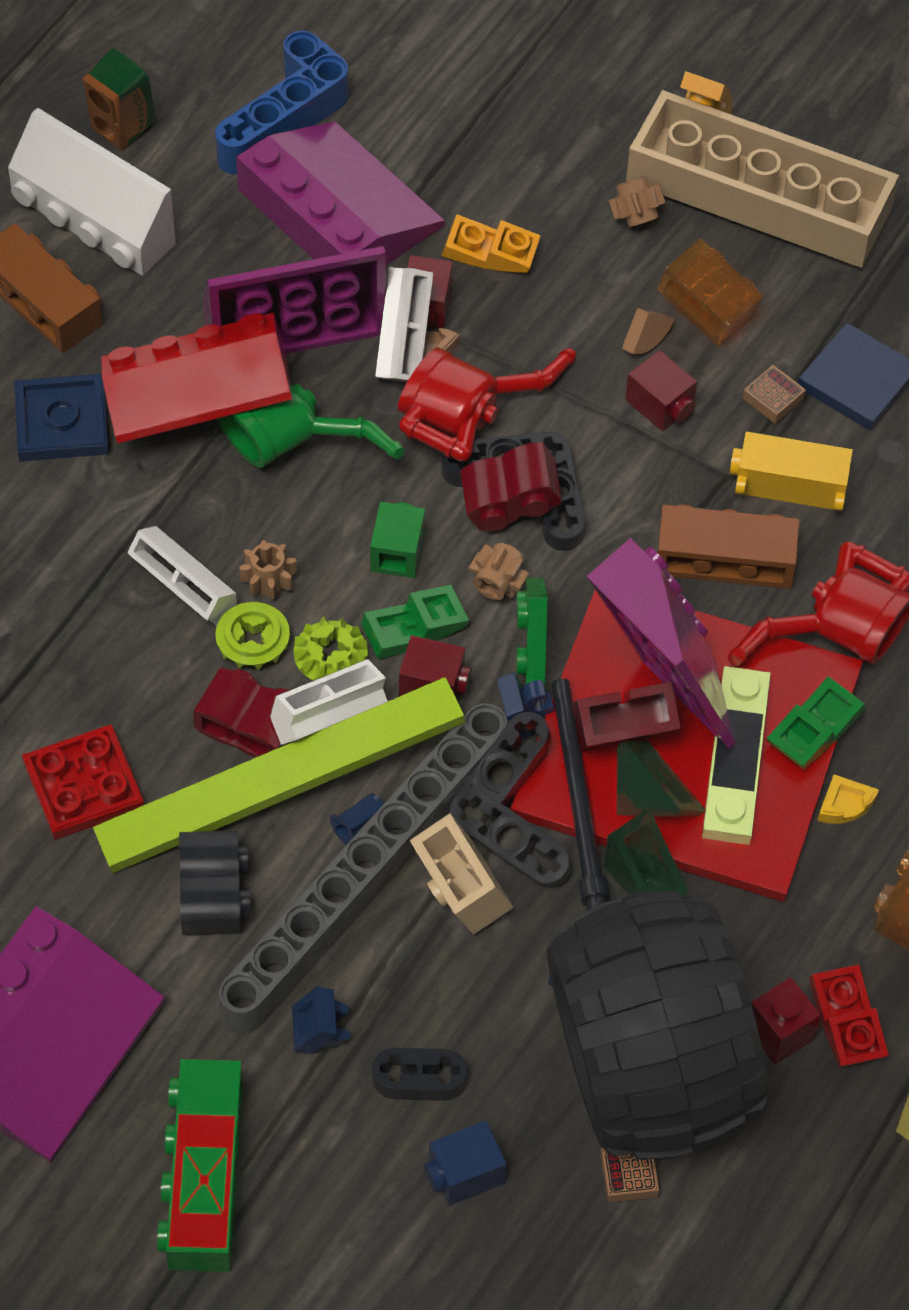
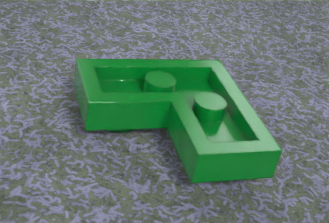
(532, 616)

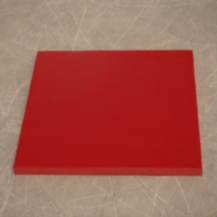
(785, 796)

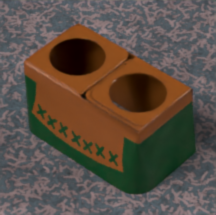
(119, 99)

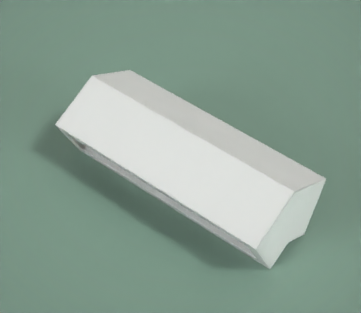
(403, 323)
(187, 570)
(327, 701)

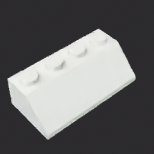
(92, 193)

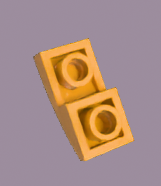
(707, 92)
(499, 249)

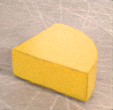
(846, 801)

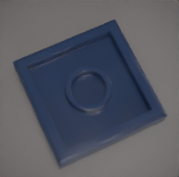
(857, 376)
(61, 417)

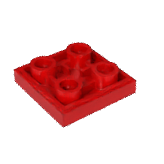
(82, 781)

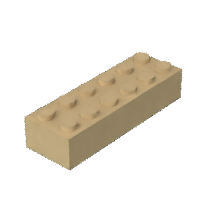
(763, 178)

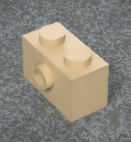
(460, 874)

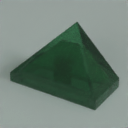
(650, 784)
(641, 859)

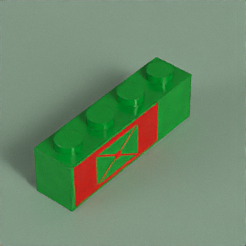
(203, 1166)

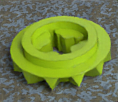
(254, 618)
(309, 653)

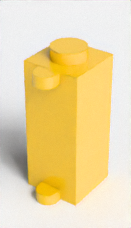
(792, 471)

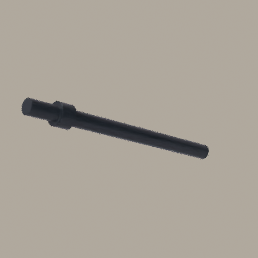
(593, 886)

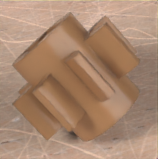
(637, 201)
(267, 569)
(498, 571)

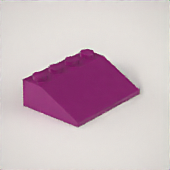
(333, 194)
(312, 300)
(664, 631)
(62, 1029)

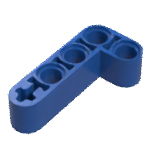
(310, 93)

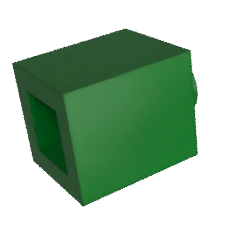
(397, 539)

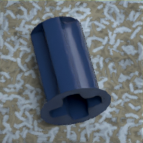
(354, 818)

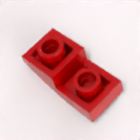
(847, 1016)

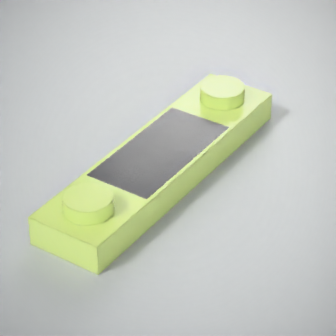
(736, 769)

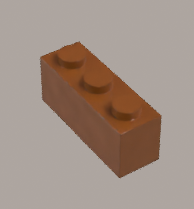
(46, 290)
(728, 546)

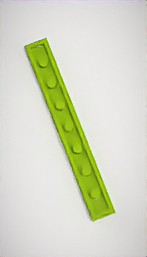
(279, 774)

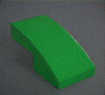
(426, 614)
(817, 723)

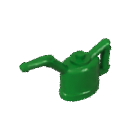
(279, 427)

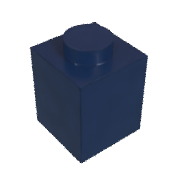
(465, 1163)

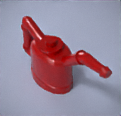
(462, 399)
(849, 608)

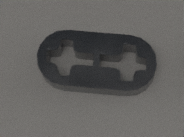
(419, 1074)

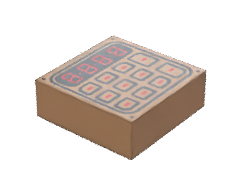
(774, 394)
(628, 1178)

